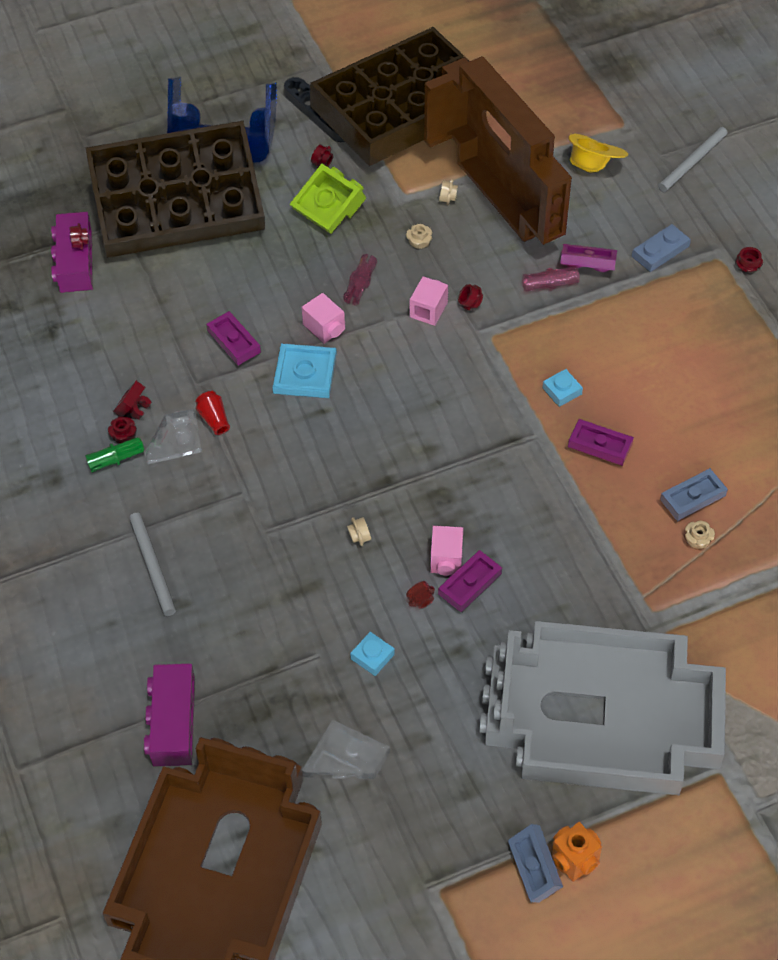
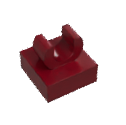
(131, 399)

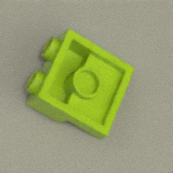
(328, 198)

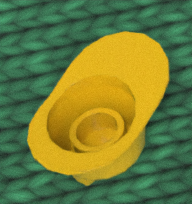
(591, 154)

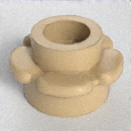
(448, 192)
(419, 236)
(359, 531)
(697, 540)

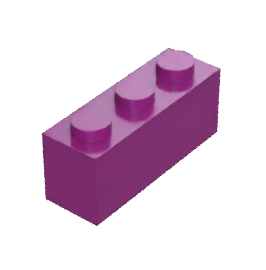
(73, 265)
(170, 715)

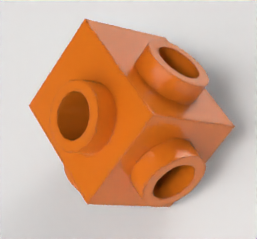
(579, 859)

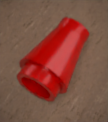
(212, 411)

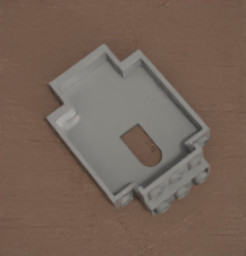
(654, 716)

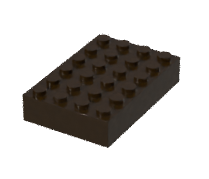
(381, 98)
(175, 188)

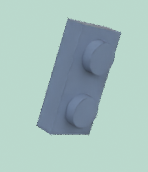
(661, 248)
(693, 494)
(535, 863)

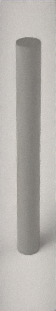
(690, 161)
(152, 564)

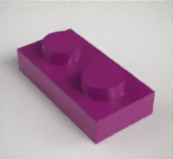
(584, 256)
(233, 338)
(600, 442)
(470, 581)

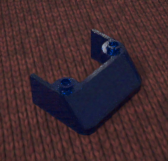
(262, 120)

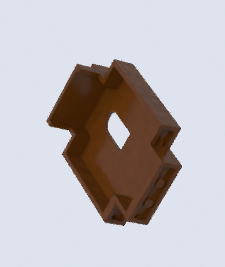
(520, 181)
(199, 913)

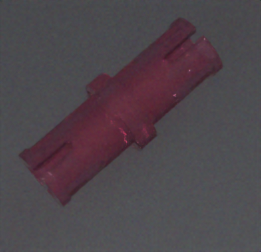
(550, 278)
(360, 279)

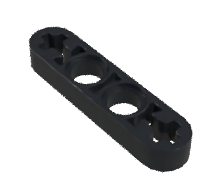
(298, 99)

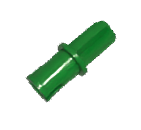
(114, 454)

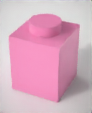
(428, 300)
(323, 318)
(446, 549)

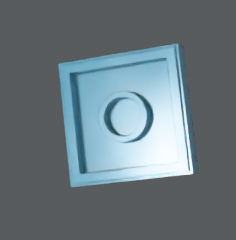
(304, 370)

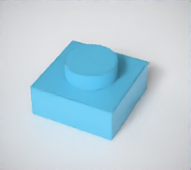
(562, 387)
(372, 653)

